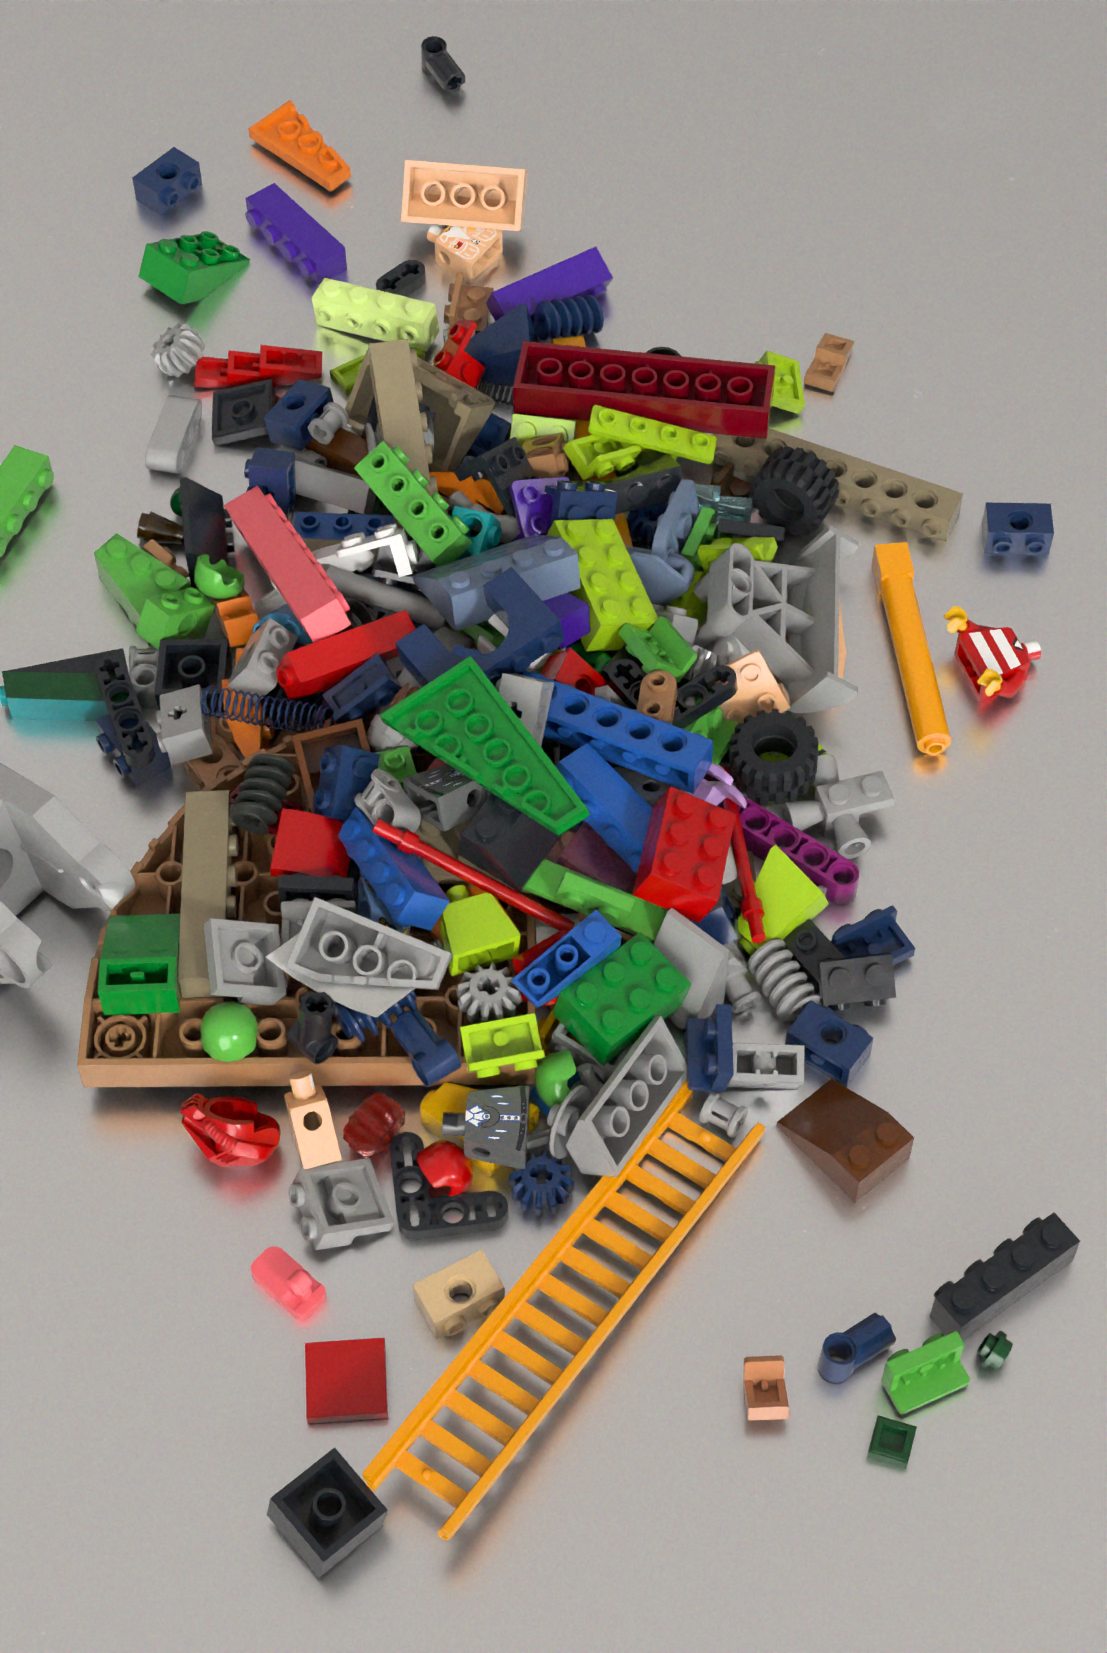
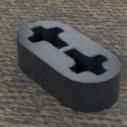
(403, 278)

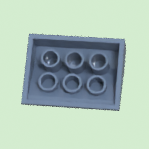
(457, 587)

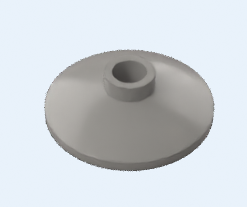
(565, 1117)

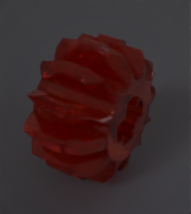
(374, 1125)

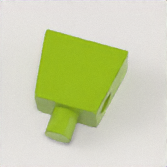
(476, 931)

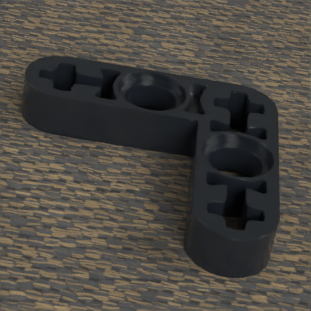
(697, 687)
(431, 1209)

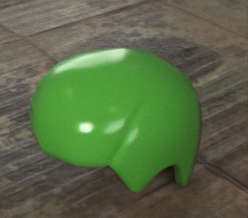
(217, 579)
(228, 1031)
(552, 1077)

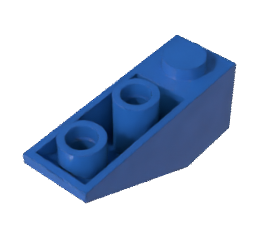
(568, 959)

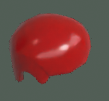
(446, 1165)

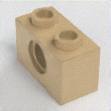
(469, 1276)

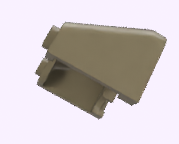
(458, 409)

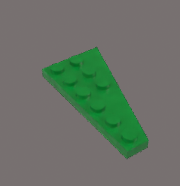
(479, 735)

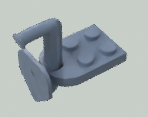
(663, 569)

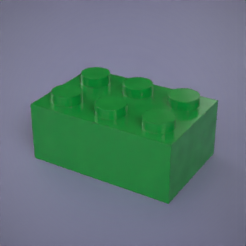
(620, 998)

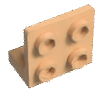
(756, 689)

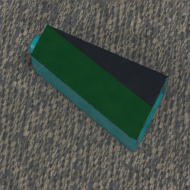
(58, 689)

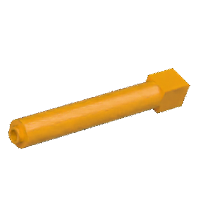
(894, 582)

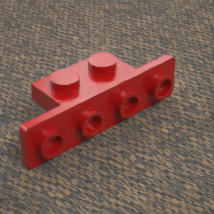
(454, 359)

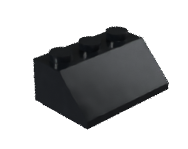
(205, 526)
(506, 842)

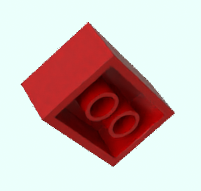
(684, 854)

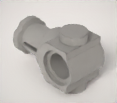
(737, 985)

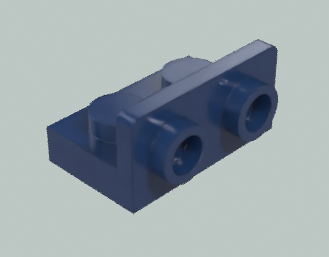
(710, 1050)

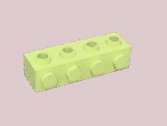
(375, 313)

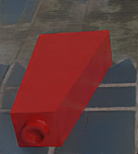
(334, 658)

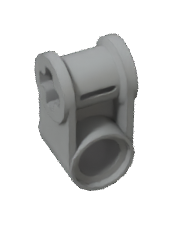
(143, 674)
(388, 802)

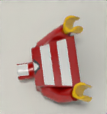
(991, 656)

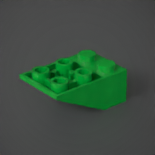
(190, 265)
(140, 965)

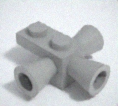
(839, 806)

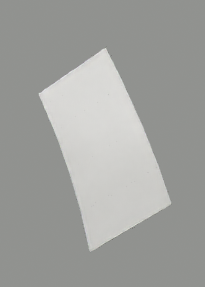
(362, 998)

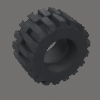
(794, 490)
(773, 734)

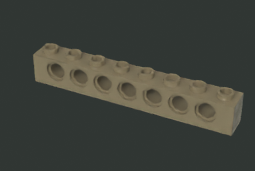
(862, 484)

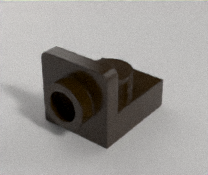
(730, 485)

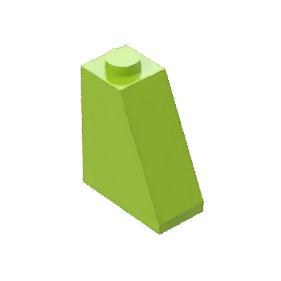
(786, 897)

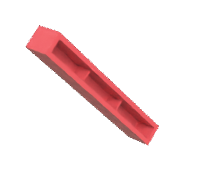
(289, 564)

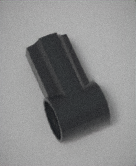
(440, 64)
(312, 1029)

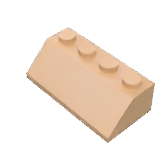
(464, 195)

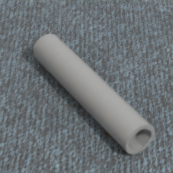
(387, 596)

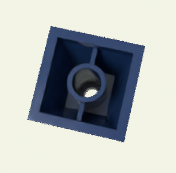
(501, 344)

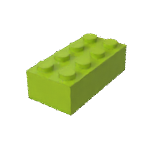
(606, 581)

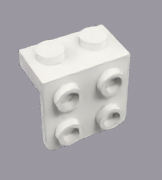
(404, 550)

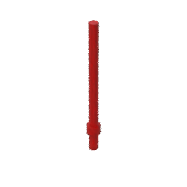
(409, 843)
(751, 906)

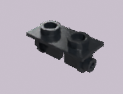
(810, 945)

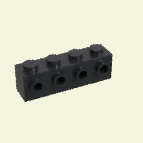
(1005, 1277)

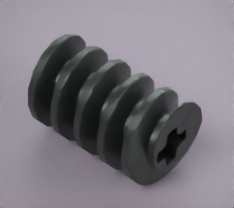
(262, 792)

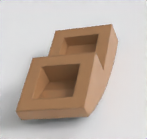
(829, 362)

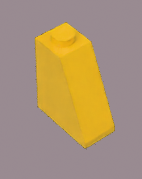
(453, 1098)

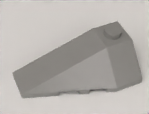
(358, 951)

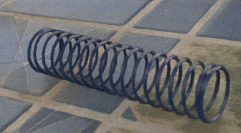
(235, 702)

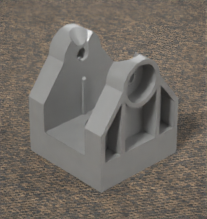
(48, 852)

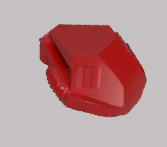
(230, 1130)

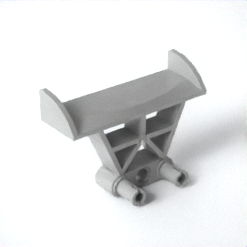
(751, 604)

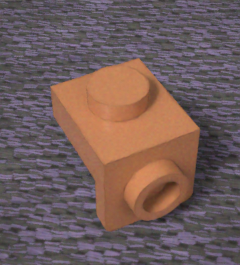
(765, 1388)

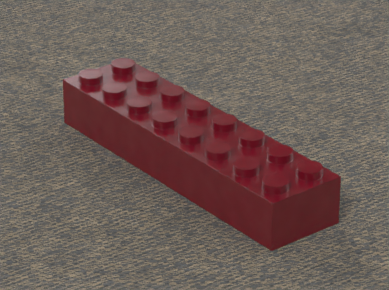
(664, 388)

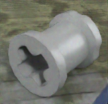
(328, 423)
(723, 1114)

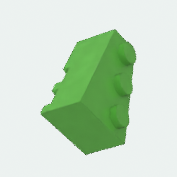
(134, 575)

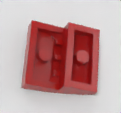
(309, 846)

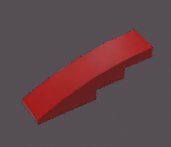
(280, 364)

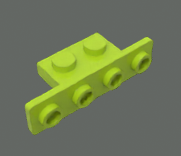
(652, 435)

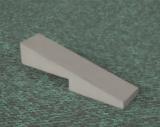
(333, 487)

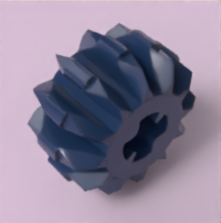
(643, 523)
(545, 1195)

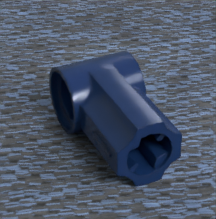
(428, 1054)
(856, 1346)

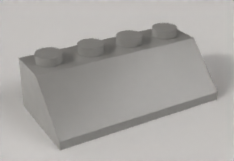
(628, 1103)

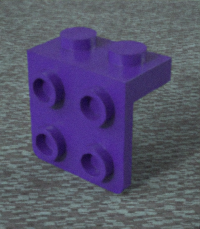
(533, 505)

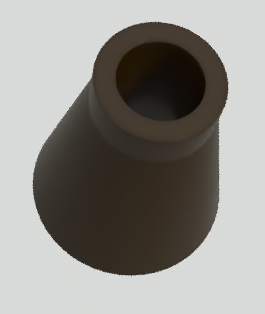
(159, 529)

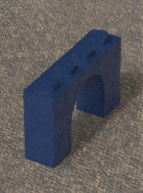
(531, 634)

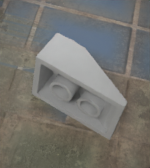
(700, 961)

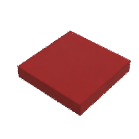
(346, 1380)

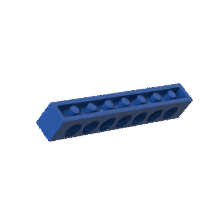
(622, 734)

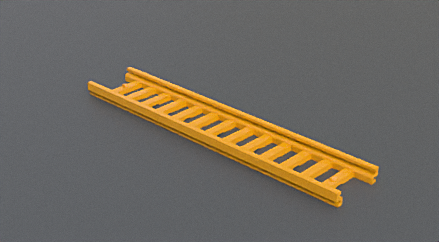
(538, 1276)

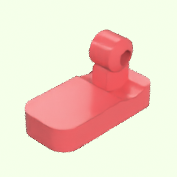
(288, 1282)

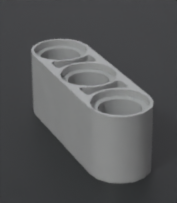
(173, 434)

